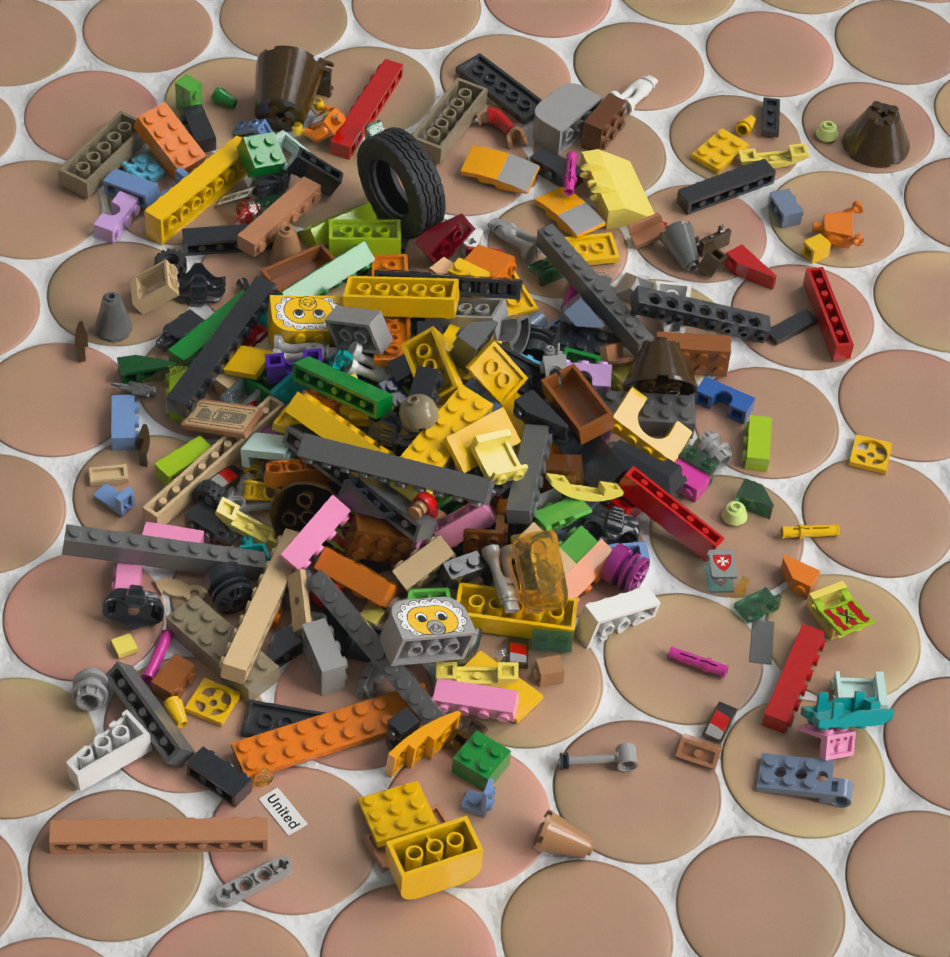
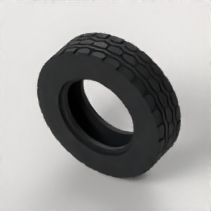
(400, 153)

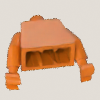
(838, 227)

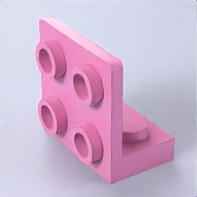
(834, 742)

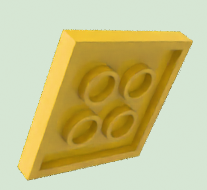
(396, 812)

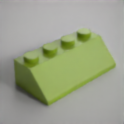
(319, 231)
(381, 236)

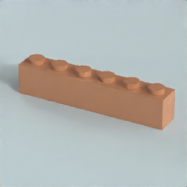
(282, 212)

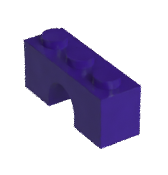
(279, 367)

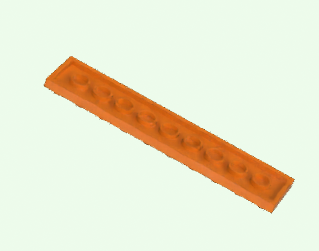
(398, 326)
(319, 735)

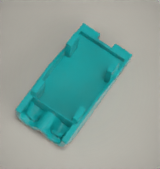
(846, 712)

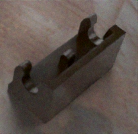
(325, 86)
(719, 239)

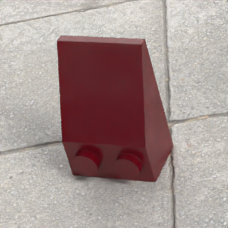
(444, 238)

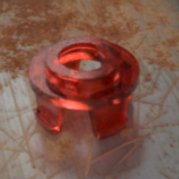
(246, 212)

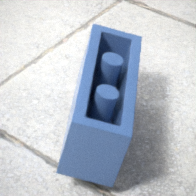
(145, 190)
(124, 422)

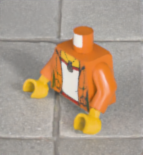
(324, 124)

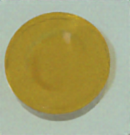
(742, 586)
(262, 777)

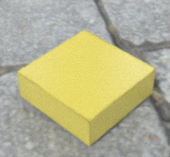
(372, 614)
(124, 645)

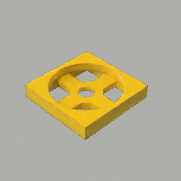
(873, 443)
(220, 690)

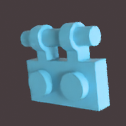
(146, 166)

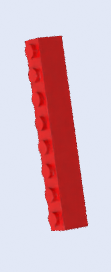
(366, 108)

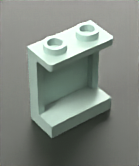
(266, 447)
(872, 686)

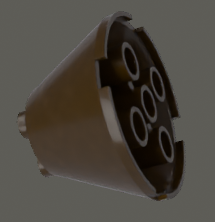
(877, 137)
(661, 370)
(298, 504)

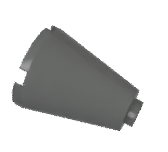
(681, 243)
(113, 320)

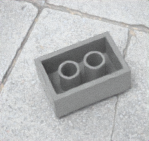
(359, 325)
(324, 656)

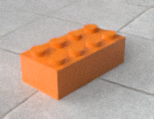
(169, 140)
(358, 578)

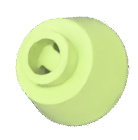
(827, 132)
(734, 513)

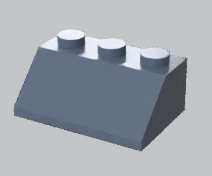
(580, 313)

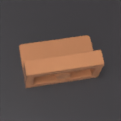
(646, 230)
(613, 354)
(699, 751)

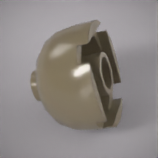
(418, 412)

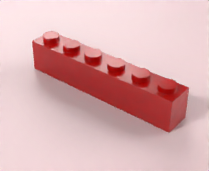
(828, 314)
(669, 513)
(793, 679)

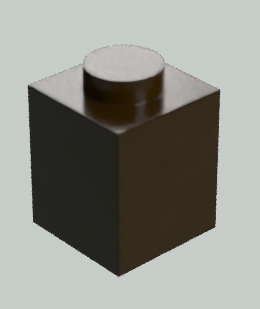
(712, 261)

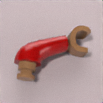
(501, 121)
(425, 504)

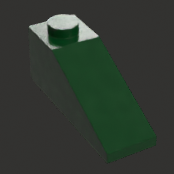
(138, 368)

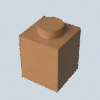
(548, 671)

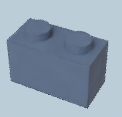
(785, 208)

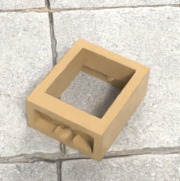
(146, 302)

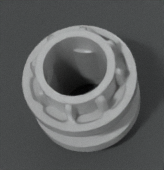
(710, 445)
(90, 689)

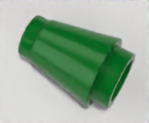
(224, 98)

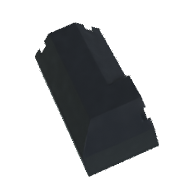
(664, 473)

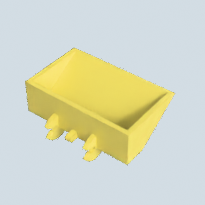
(614, 188)

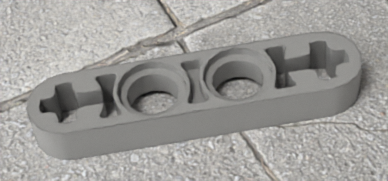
(252, 879)

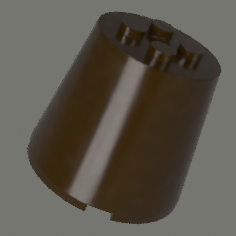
(285, 86)

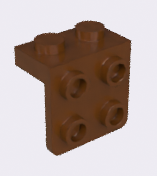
(479, 538)

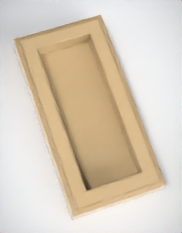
(108, 475)

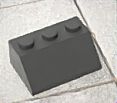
(471, 341)

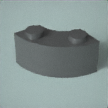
(515, 332)

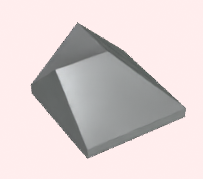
(628, 285)

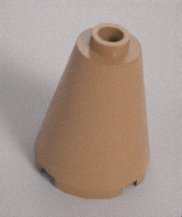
(285, 244)
(561, 837)

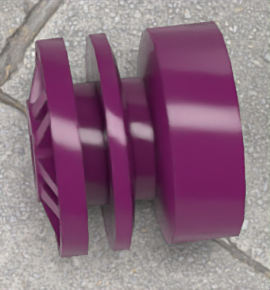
(624, 568)

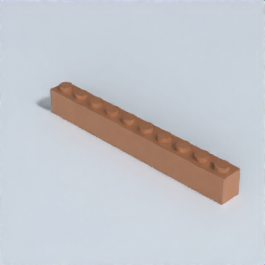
(158, 835)

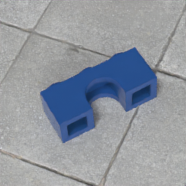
(713, 392)

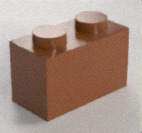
(174, 678)

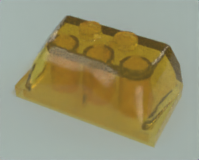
(540, 571)

